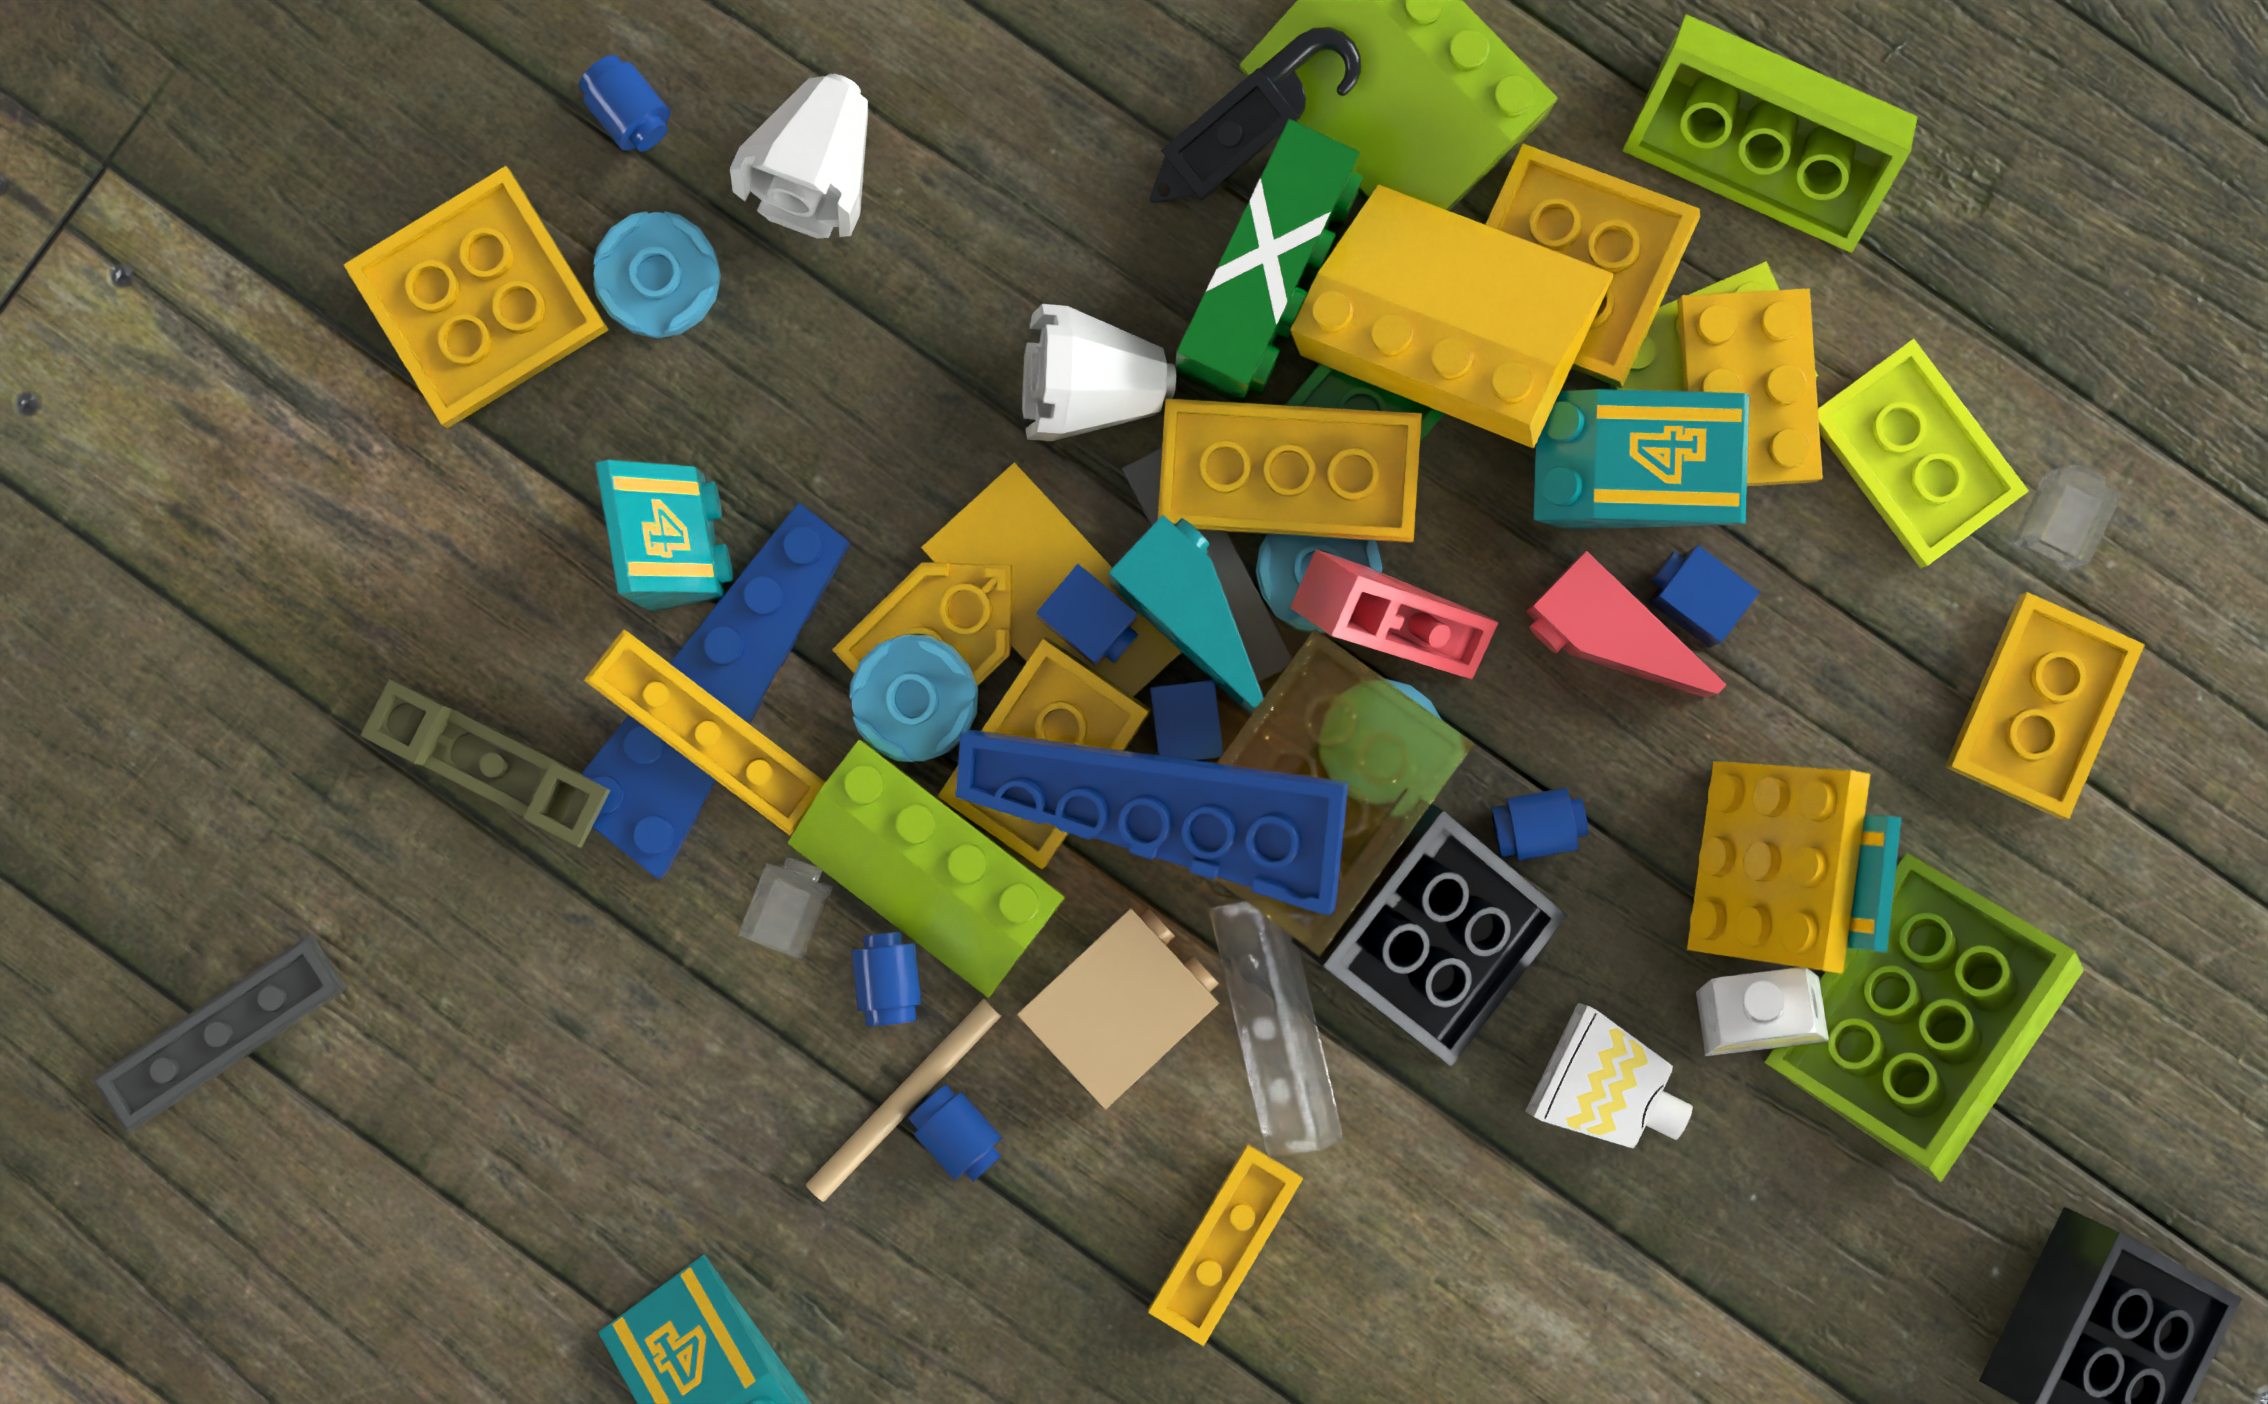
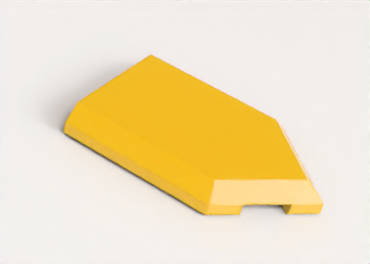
(948, 601)

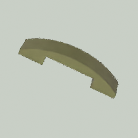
(486, 762)

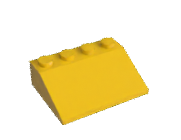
(1450, 314)

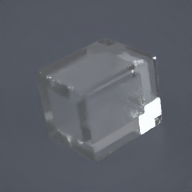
(2067, 516)
(786, 907)

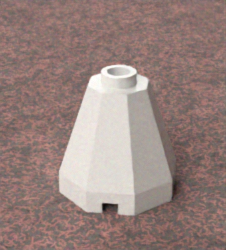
(808, 159)
(1089, 375)

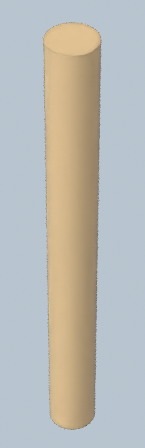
(903, 1100)

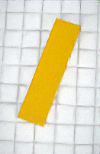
(705, 731)

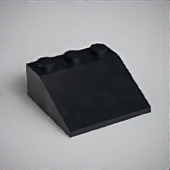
(1440, 935)
(2108, 1323)

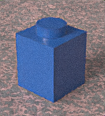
(1701, 595)
(1089, 617)
(1187, 721)

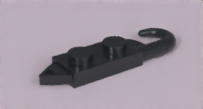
(1249, 117)

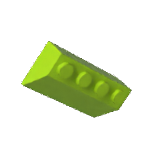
(1771, 134)
(925, 868)

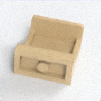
(1121, 1006)

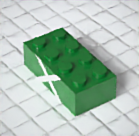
(1268, 257)

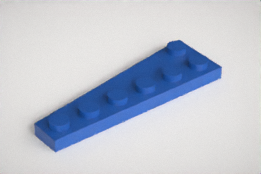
(734, 659)
(1217, 819)

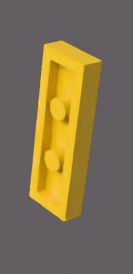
(1225, 1244)

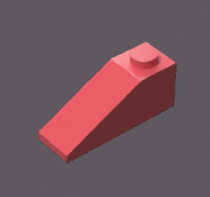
(1392, 615)
(1605, 624)

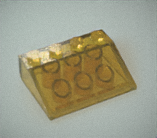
(1351, 726)

